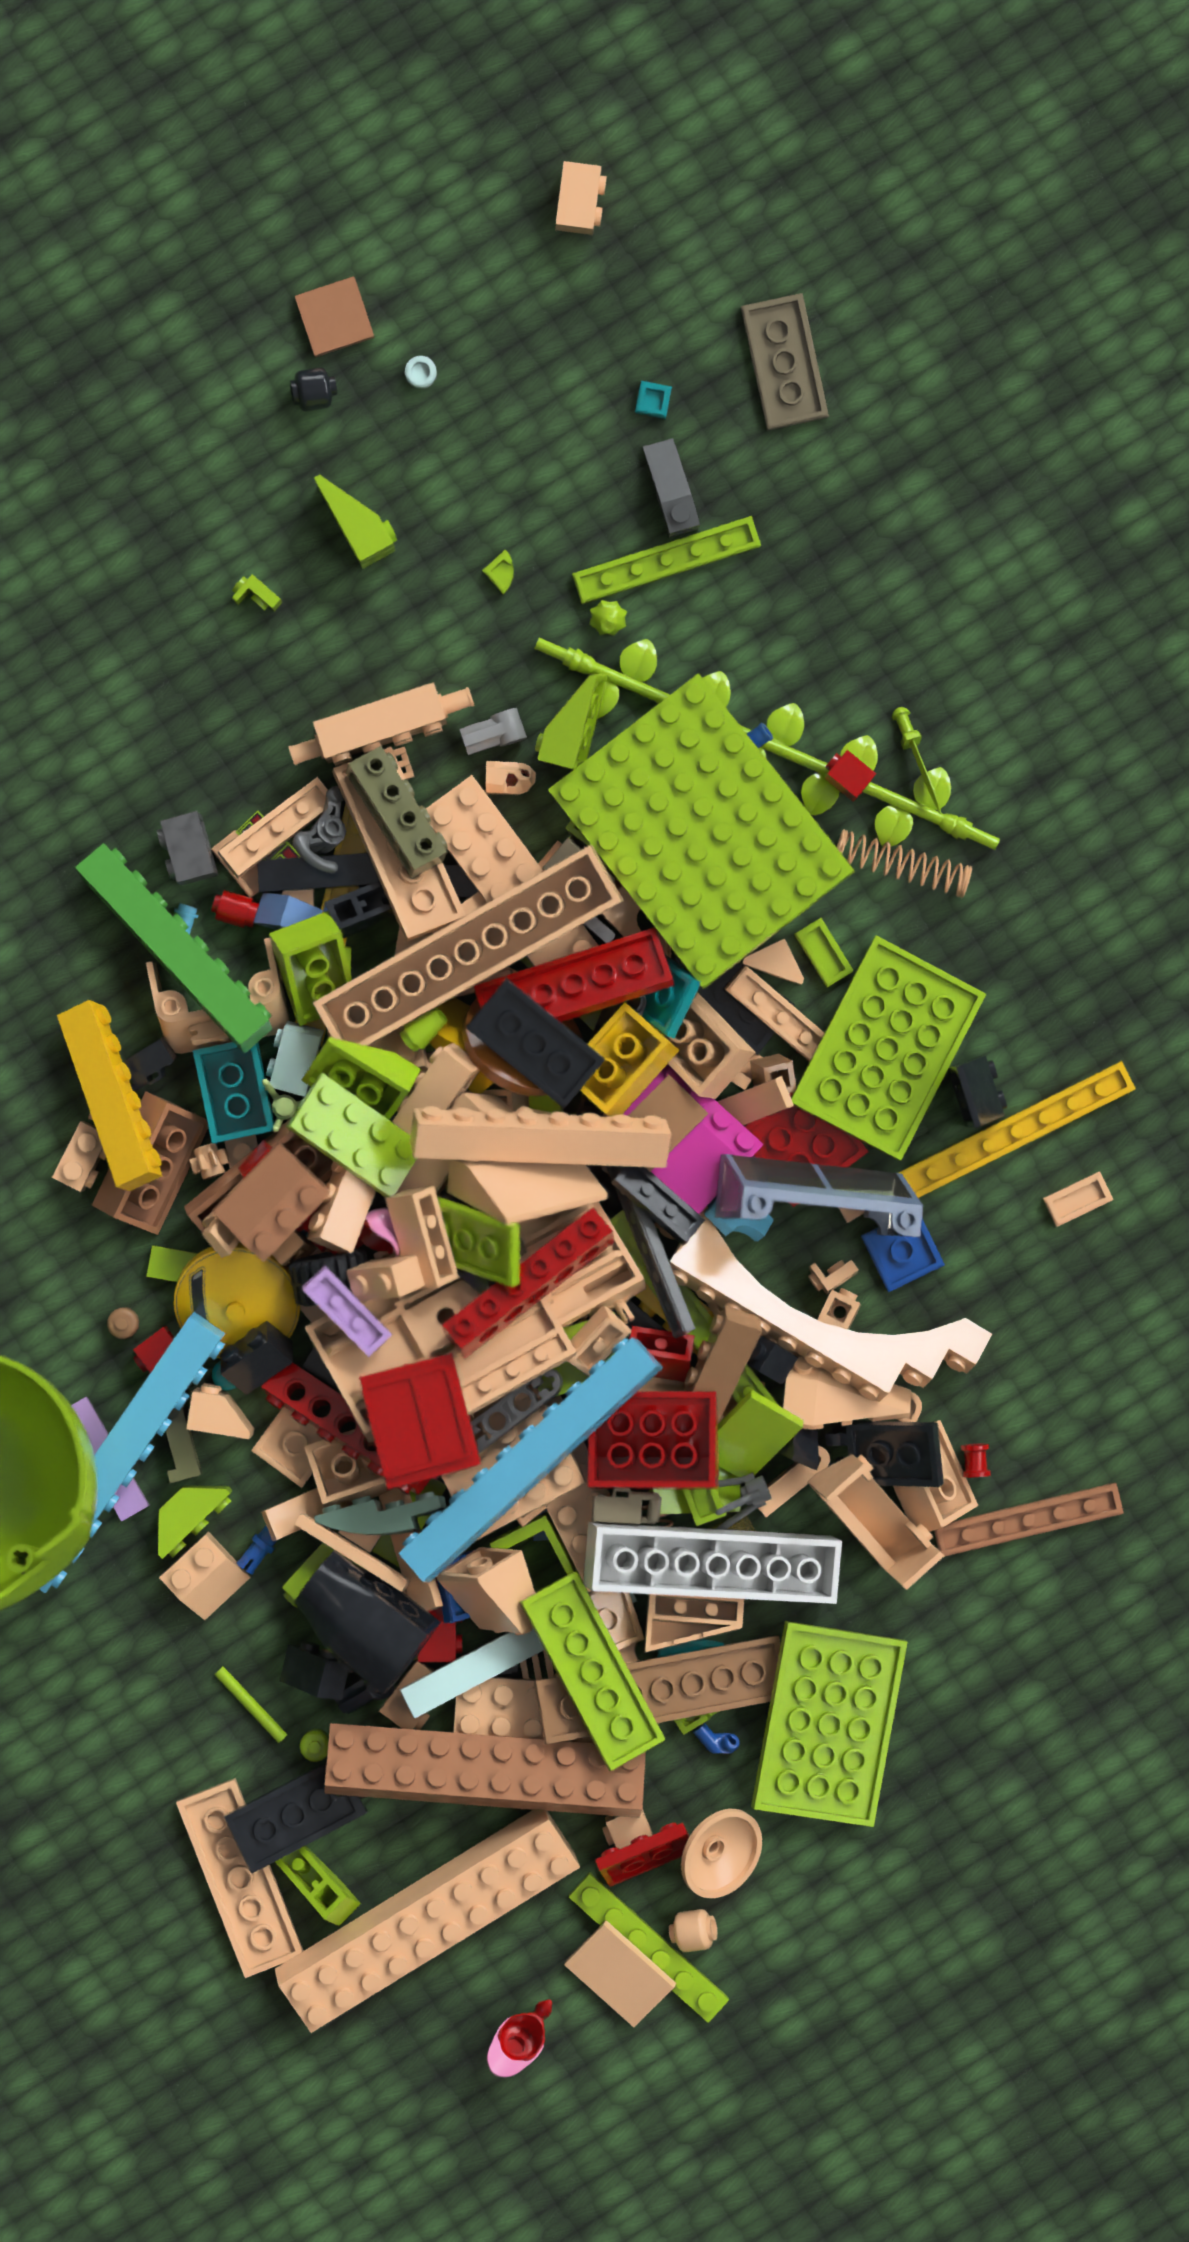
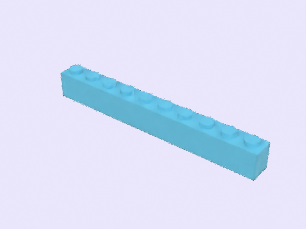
(150, 1412)
(530, 1459)

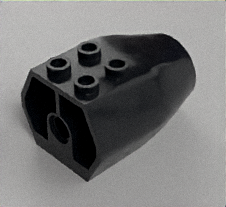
(364, 1621)

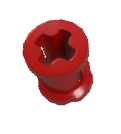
(975, 1460)

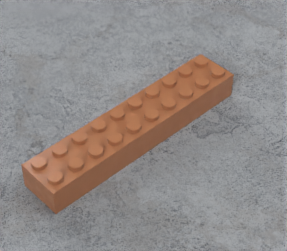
(480, 1771)

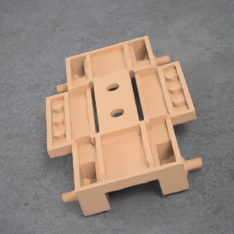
(510, 1358)

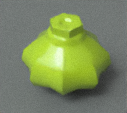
(608, 618)

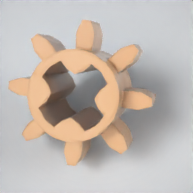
(209, 1161)

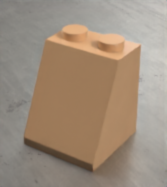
(490, 1588)

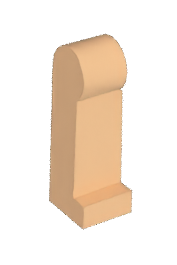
(791, 1482)

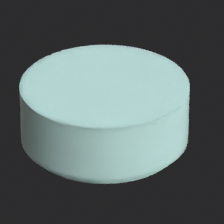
(420, 372)

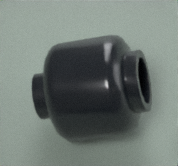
(313, 389)

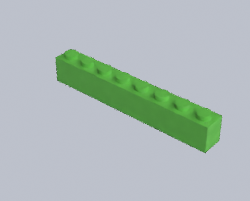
(174, 948)

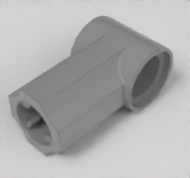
(500, 730)

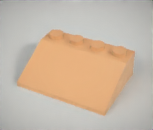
(522, 1189)

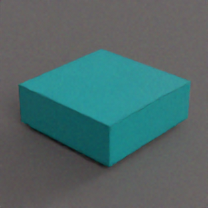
(653, 399)

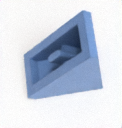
(282, 911)

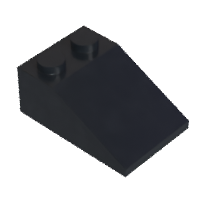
(977, 1091)

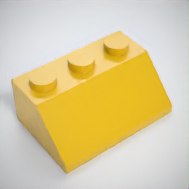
(632, 1057)

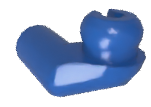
(716, 1742)

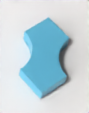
(753, 1228)

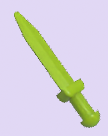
(911, 739)

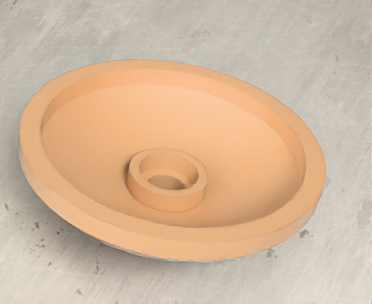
(721, 1853)

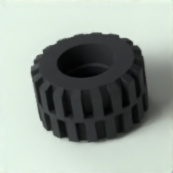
(305, 1268)

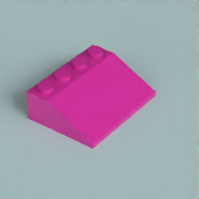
(695, 1161)

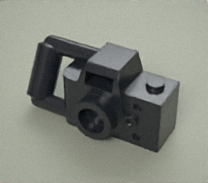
(148, 1061)

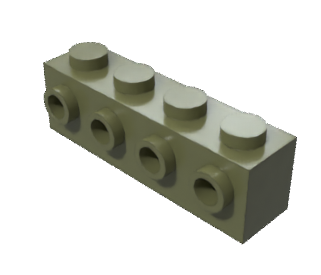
(396, 811)

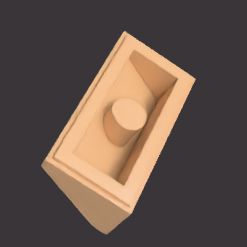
(597, 1339)

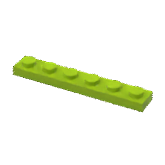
(690, 1985)

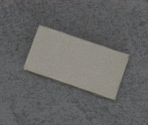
(784, 361)

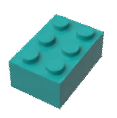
(233, 1091)

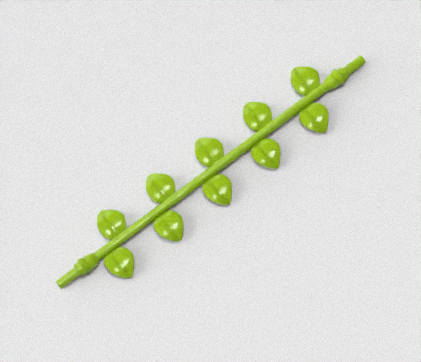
(786, 726)

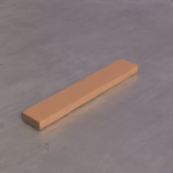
(1029, 1519)

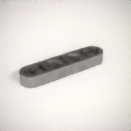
(511, 1413)

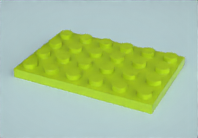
(887, 1048)
(829, 1724)

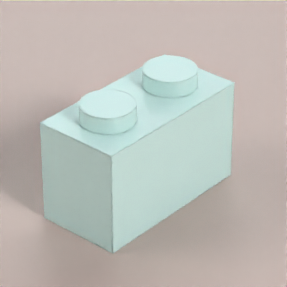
(296, 1052)

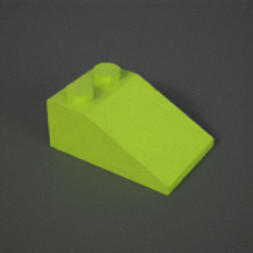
(362, 527)
(571, 731)
(310, 962)
(369, 1073)

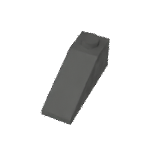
(671, 488)

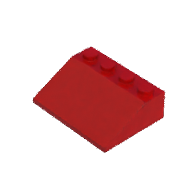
(657, 1443)

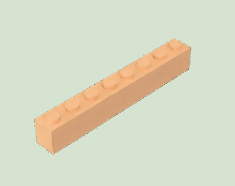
(540, 1137)

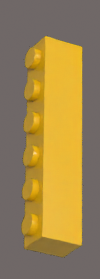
(110, 1095)

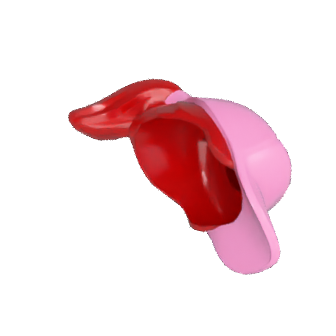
(378, 1232)
(518, 2041)

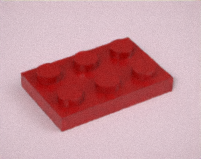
(643, 1854)

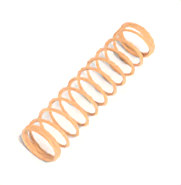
(964, 876)

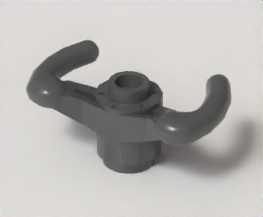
(324, 834)

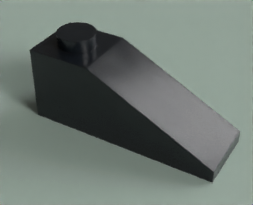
(359, 909)

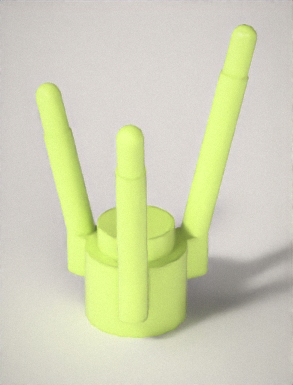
(283, 1105)

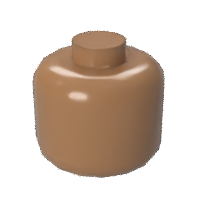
(123, 1323)

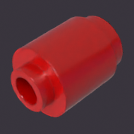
(235, 909)

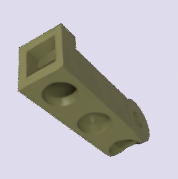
(182, 1448)

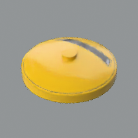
(236, 1293)

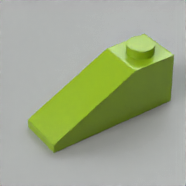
(319, 1885)

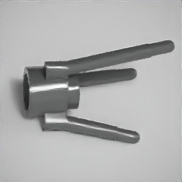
(754, 1494)

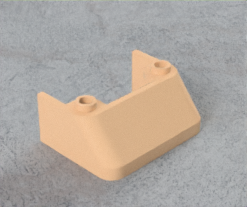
(176, 1019)
(876, 1520)

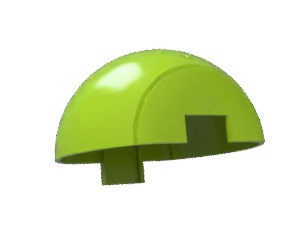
(44, 1483)

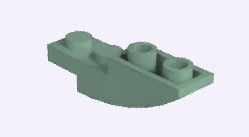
(369, 1518)

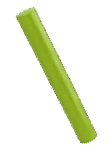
(250, 1704)

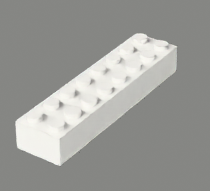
(712, 1563)

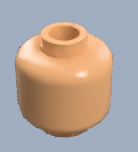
(693, 1930)

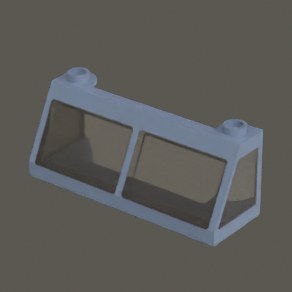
(752, 1184)

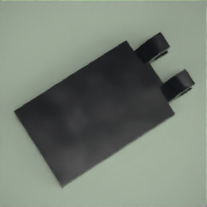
(896, 1450)

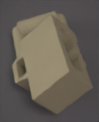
(626, 1510)

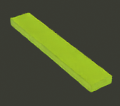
(666, 560)

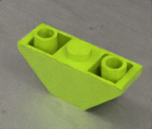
(187, 1513)

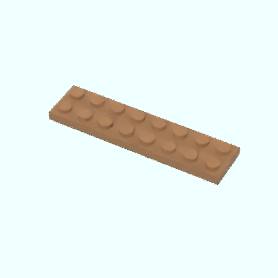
(676, 1686)

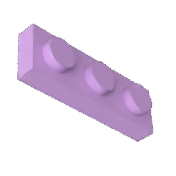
(346, 1311)

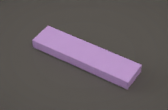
(131, 1498)

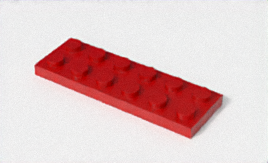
(592, 977)

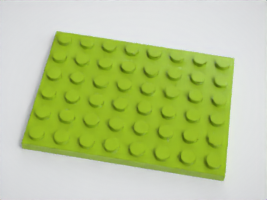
(701, 831)

